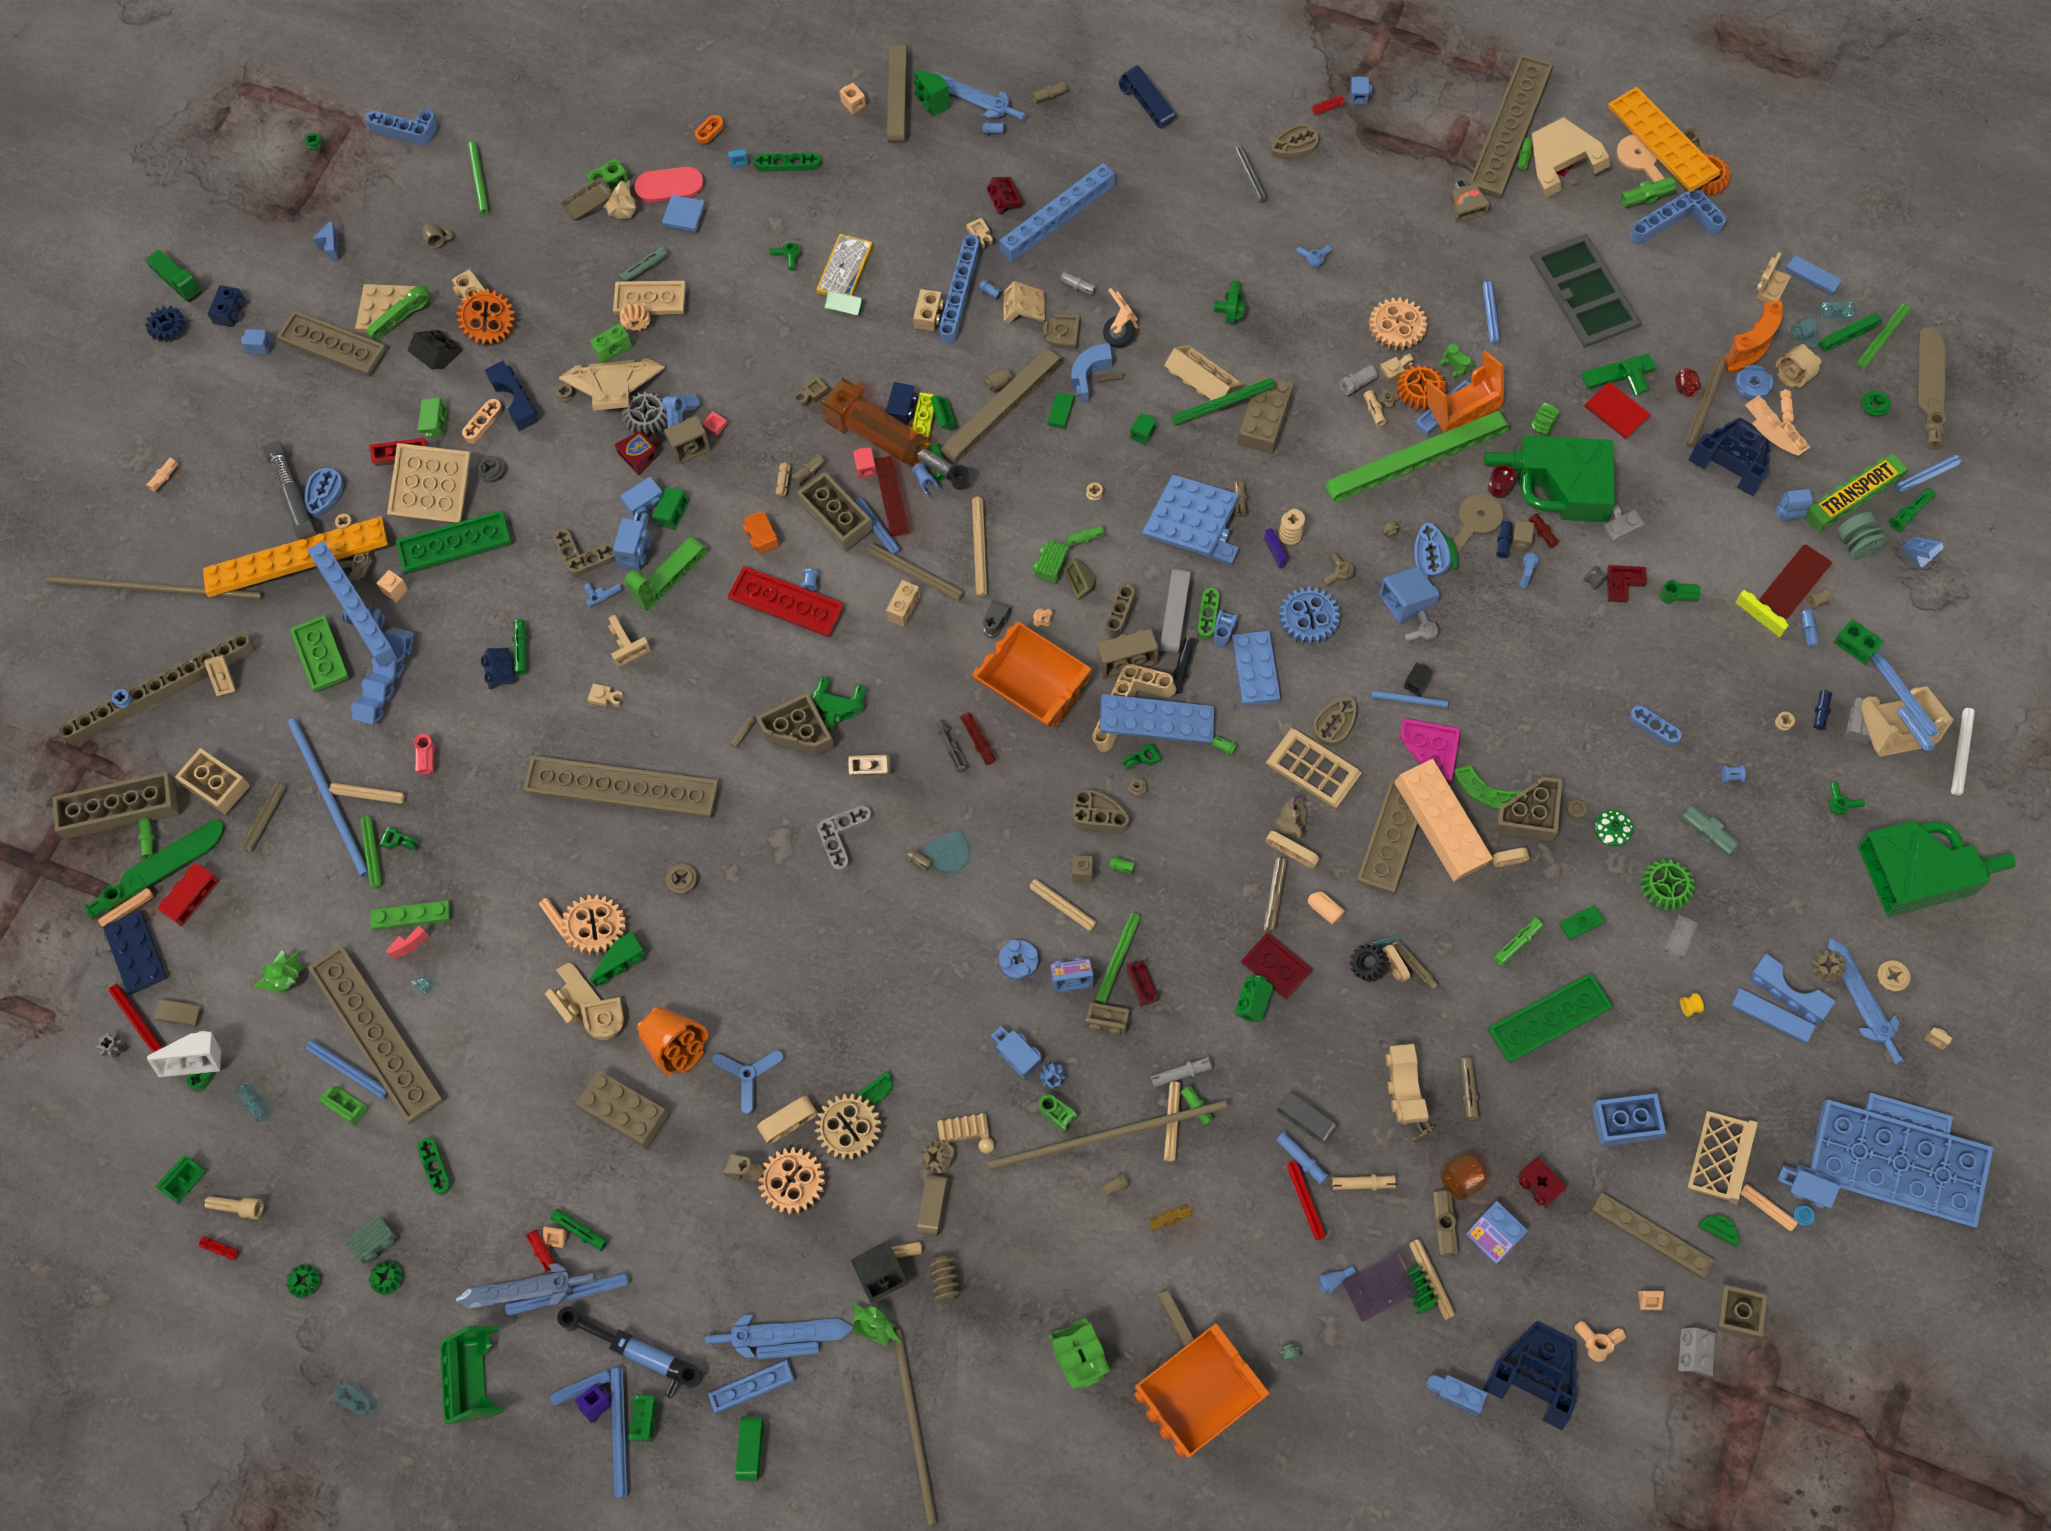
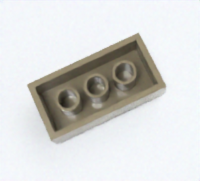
(1265, 416)
(834, 511)
(622, 1109)

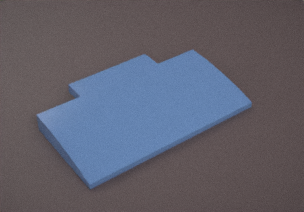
(1902, 1158)

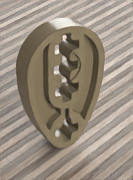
(1293, 150)
(1342, 728)

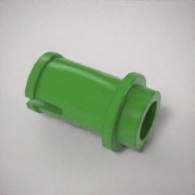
(1224, 745)
(1121, 865)

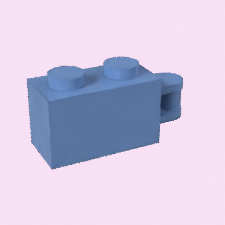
(1016, 1051)
(1810, 1185)
(1457, 1394)

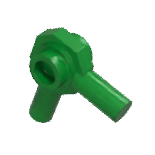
(790, 251)
(1839, 804)

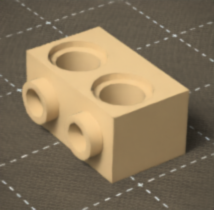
(465, 284)
(925, 310)
(903, 603)

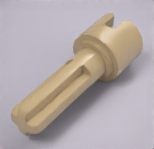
(246, 1208)

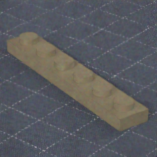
(1652, 1236)

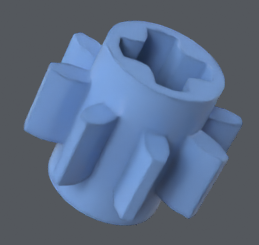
(1051, 1075)

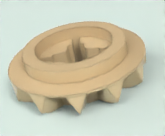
(1894, 967)

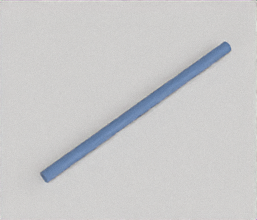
(328, 797)

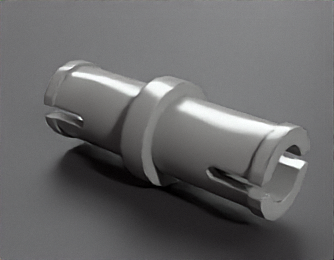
(1078, 283)

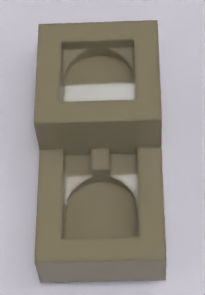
(176, 1012)

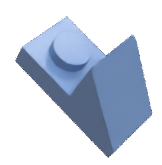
(328, 239)
(1922, 550)

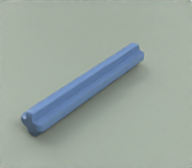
(1491, 312)
(1928, 473)
(878, 528)

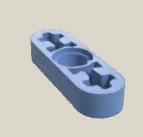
(1670, 729)

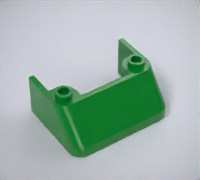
(464, 1375)

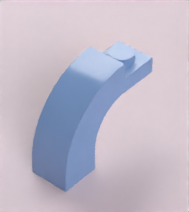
(1089, 361)

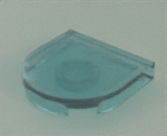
(948, 852)

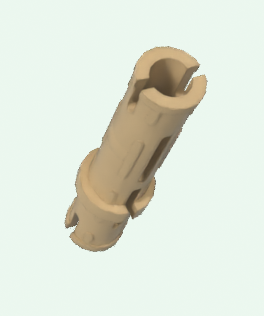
(1365, 1182)

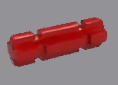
(1328, 105)
(218, 1248)

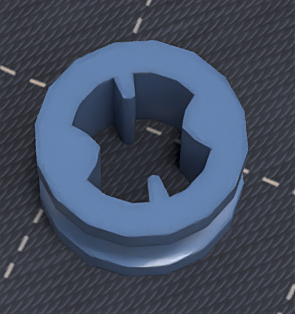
(117, 694)

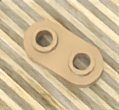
(1399, 970)

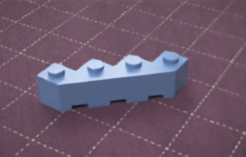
(379, 684)

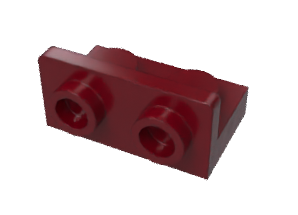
(1003, 194)

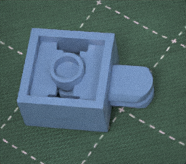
(632, 542)

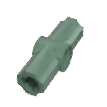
(1710, 830)

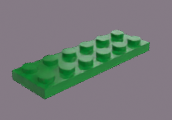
(453, 542)
(1549, 1018)

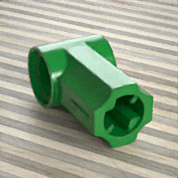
(1632, 371)
(1680, 592)

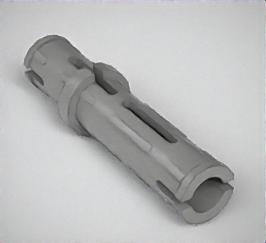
(1181, 1072)

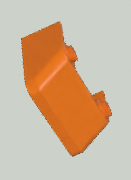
(1472, 401)

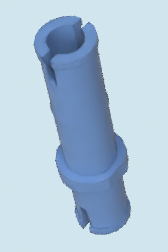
(1309, 1165)

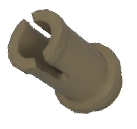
(918, 859)
(1114, 1185)

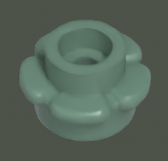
(1290, 1352)

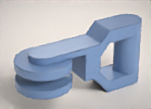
(1530, 561)

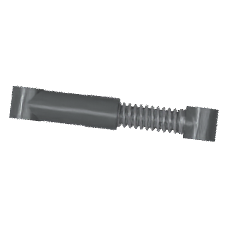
(289, 491)

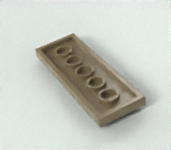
(331, 343)
(1388, 843)

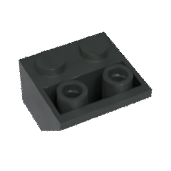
(434, 348)
(879, 1272)

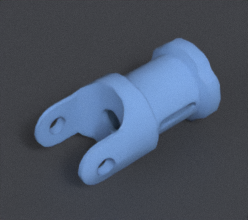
(924, 476)

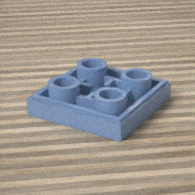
(683, 213)

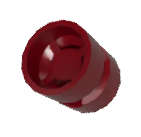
(1501, 481)

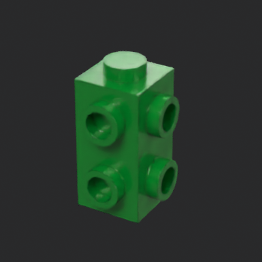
(1253, 999)

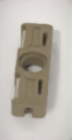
(1175, 1318)

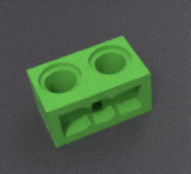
(611, 173)

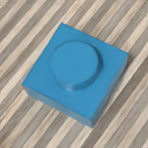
(738, 158)

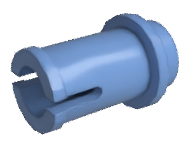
(992, 128)
(987, 287)

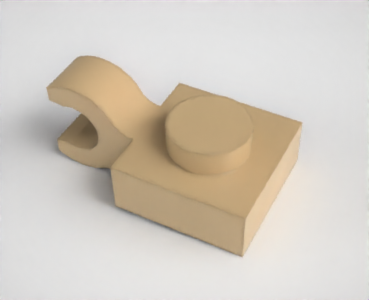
(1393, 368)

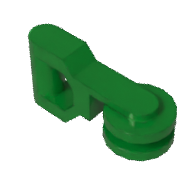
(1131, 761)
(408, 842)

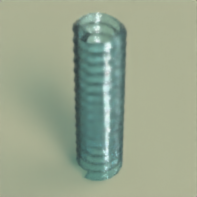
(1381, 942)

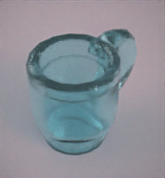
(1805, 329)

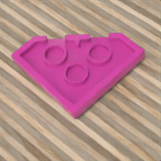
(1430, 742)

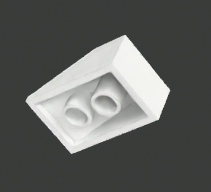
(188, 1055)

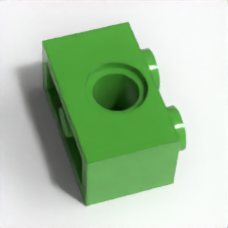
(610, 343)

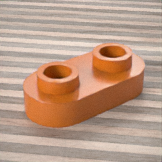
(708, 130)

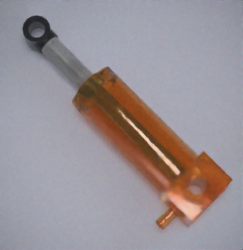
(849, 410)

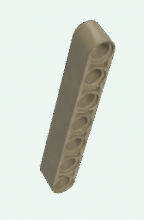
(897, 93)

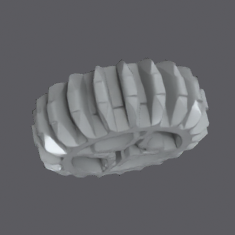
(650, 420)

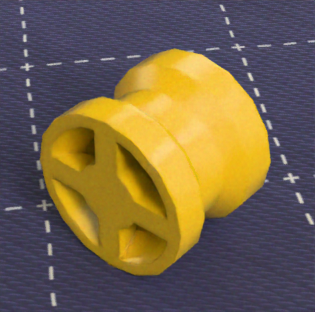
(1691, 1004)

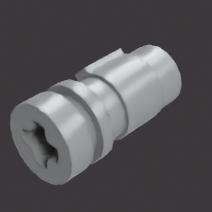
(1352, 382)

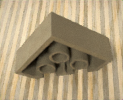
(796, 726)
(1532, 811)

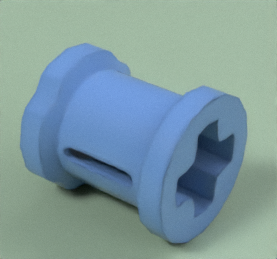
(809, 579)
(1726, 773)

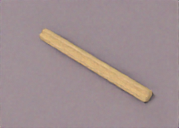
(979, 546)

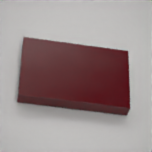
(1277, 965)

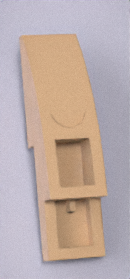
(1780, 433)

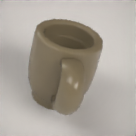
(434, 235)

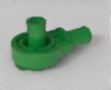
(1235, 306)

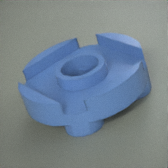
(1748, 390)
(1015, 949)

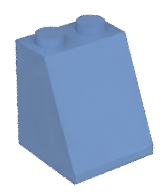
(1408, 593)

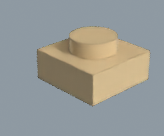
(1938, 1038)

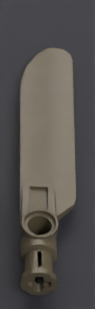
(1932, 385)

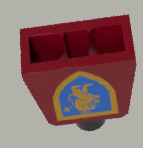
(638, 450)

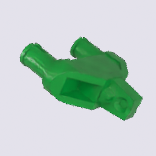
(837, 708)

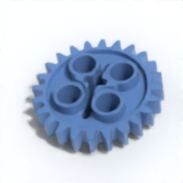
(1292, 619)

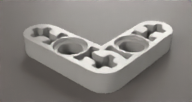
(836, 829)

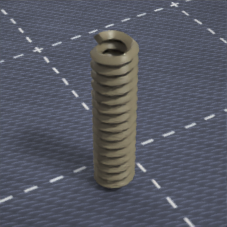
(1109, 377)

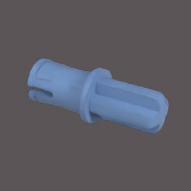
(1809, 628)

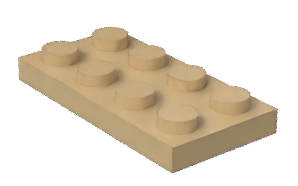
(656, 296)

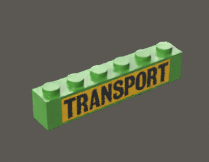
(1855, 493)

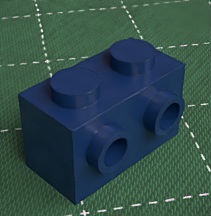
(226, 306)

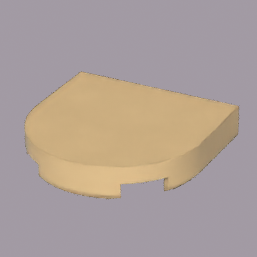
(603, 1018)

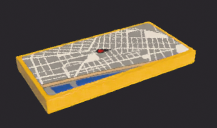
(845, 265)

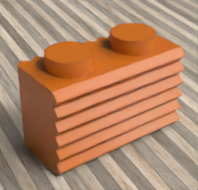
(761, 532)

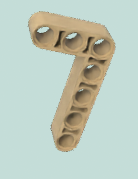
(1132, 685)

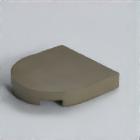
(1062, 331)

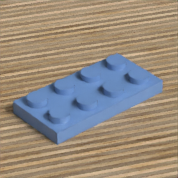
(1255, 668)

